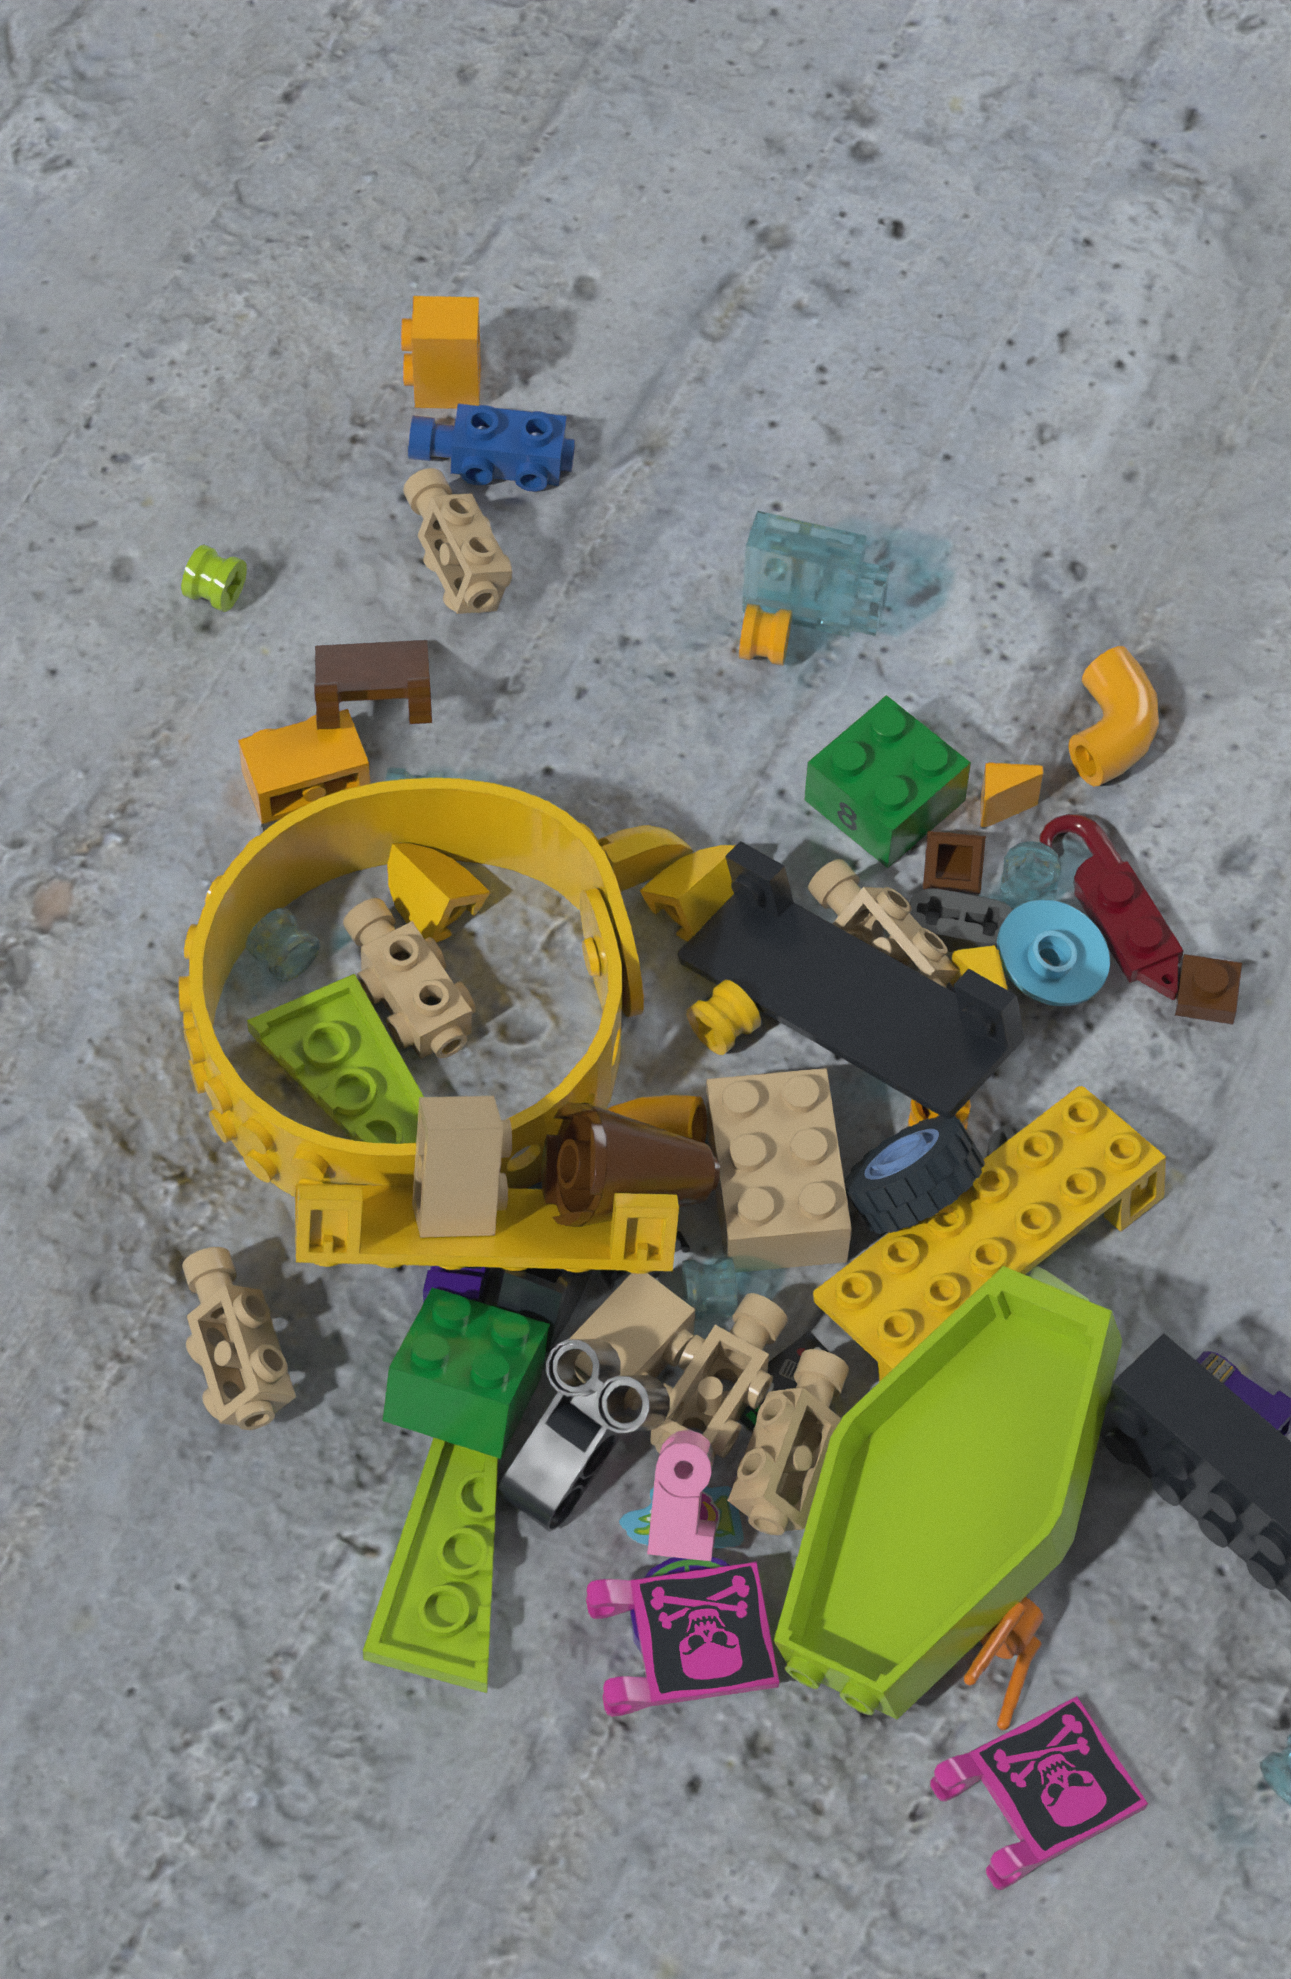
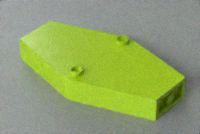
(949, 1493)

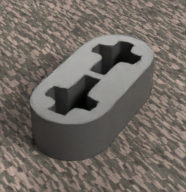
(960, 917)

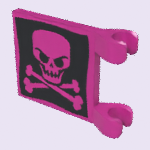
(696, 1636)
(1050, 1782)

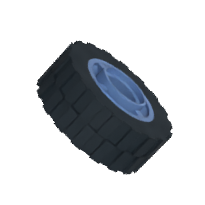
(914, 1174)

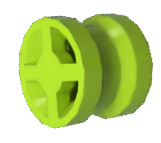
(214, 578)

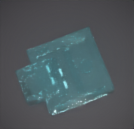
(813, 574)

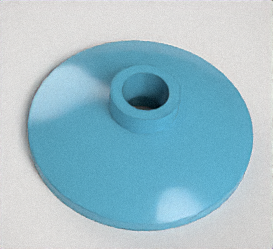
(1062, 937)

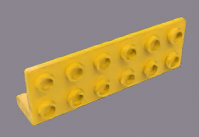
(1016, 1214)
(380, 1228)

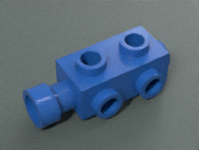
(497, 445)

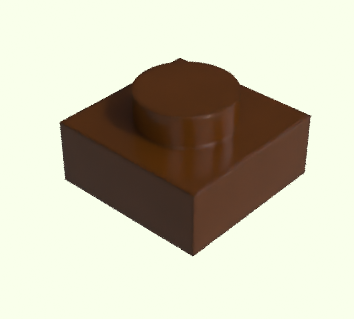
(1208, 989)

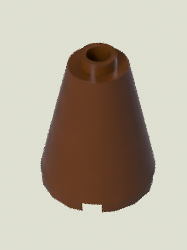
(613, 1154)

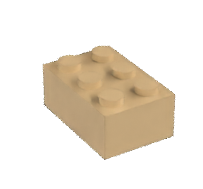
(779, 1170)

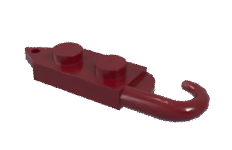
(1121, 908)

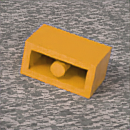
(444, 351)
(301, 764)

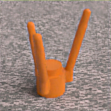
(1010, 1637)

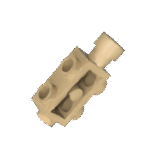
(458, 544)
(872, 909)
(402, 974)
(234, 1344)
(734, 1356)
(790, 1446)

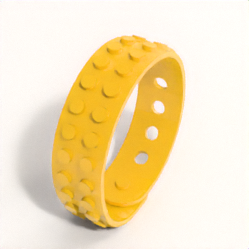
(356, 833)

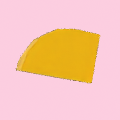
(642, 853)
(431, 889)
(691, 889)

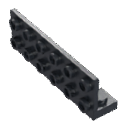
(852, 995)

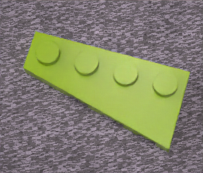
(344, 1061)
(441, 1577)

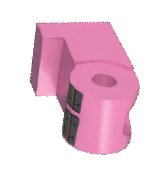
(680, 1477)

